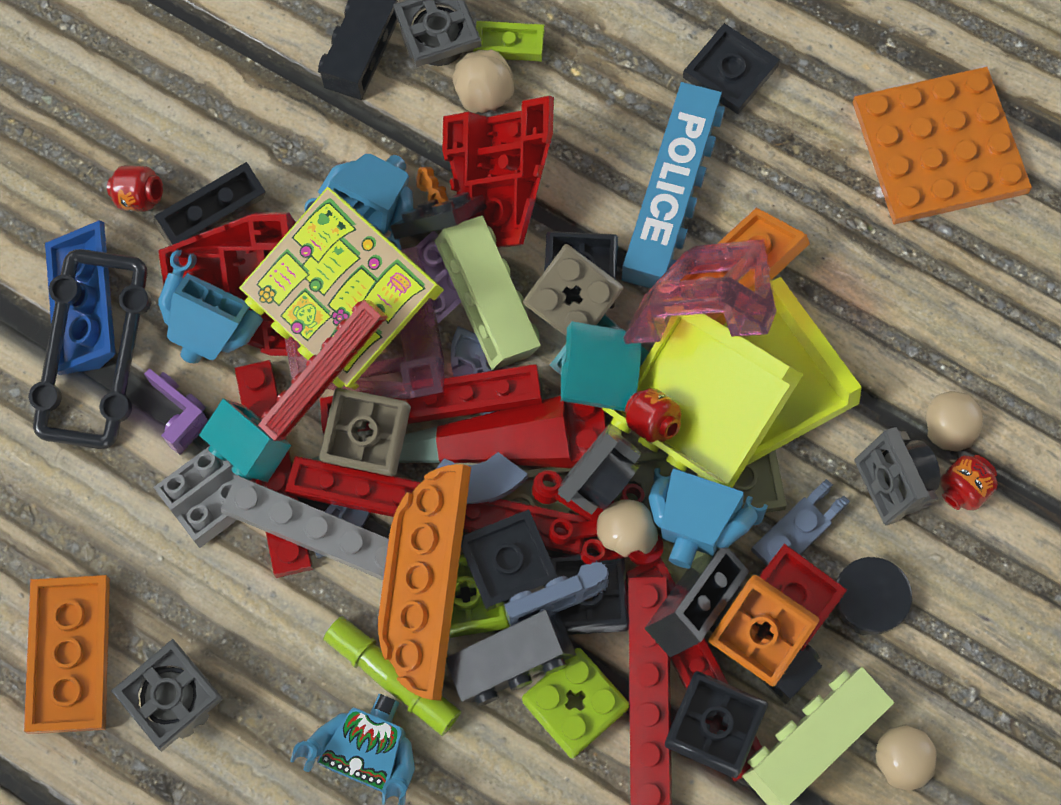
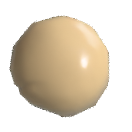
(954, 420)
(627, 527)
(906, 757)

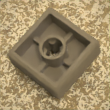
(568, 270)
(352, 411)

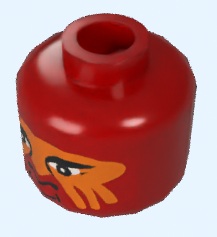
(135, 188)
(653, 415)
(968, 482)

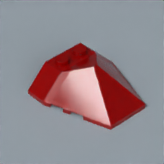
(502, 161)
(230, 256)

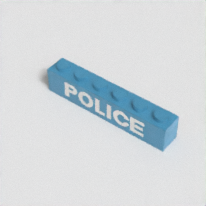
(672, 184)

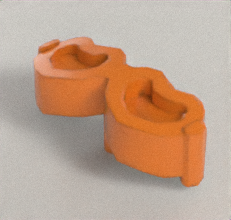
(429, 183)

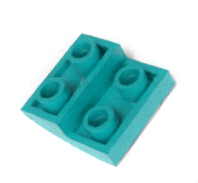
(599, 367)

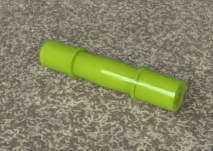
(365, 653)

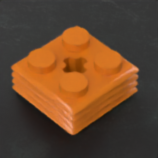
(738, 633)

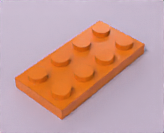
(781, 241)
(67, 655)

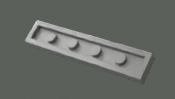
(306, 526)

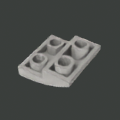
(197, 494)

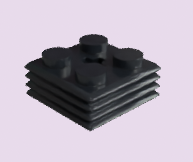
(596, 247)
(608, 610)
(741, 717)

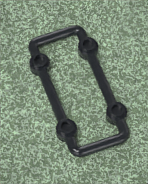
(115, 405)

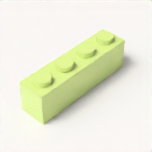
(487, 292)
(817, 738)

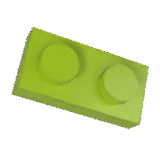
(512, 40)

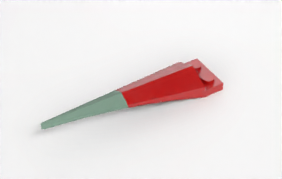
(530, 435)

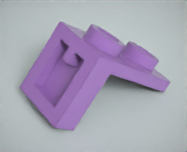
(182, 427)

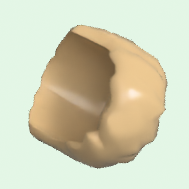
(483, 81)

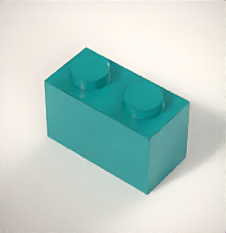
(238, 438)

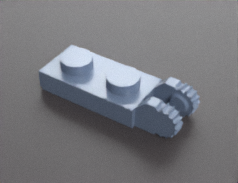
(800, 525)
(559, 593)

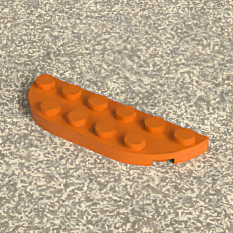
(423, 579)

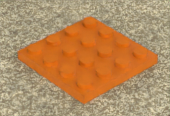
(941, 145)

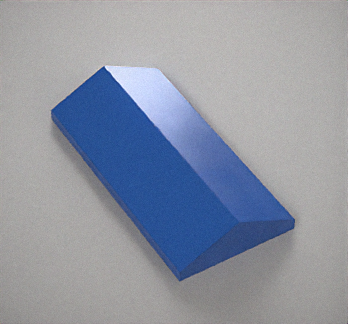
(89, 325)

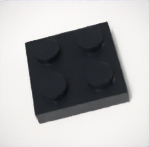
(731, 66)
(436, 215)
(507, 559)

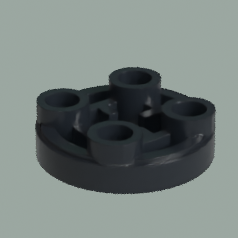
(875, 596)

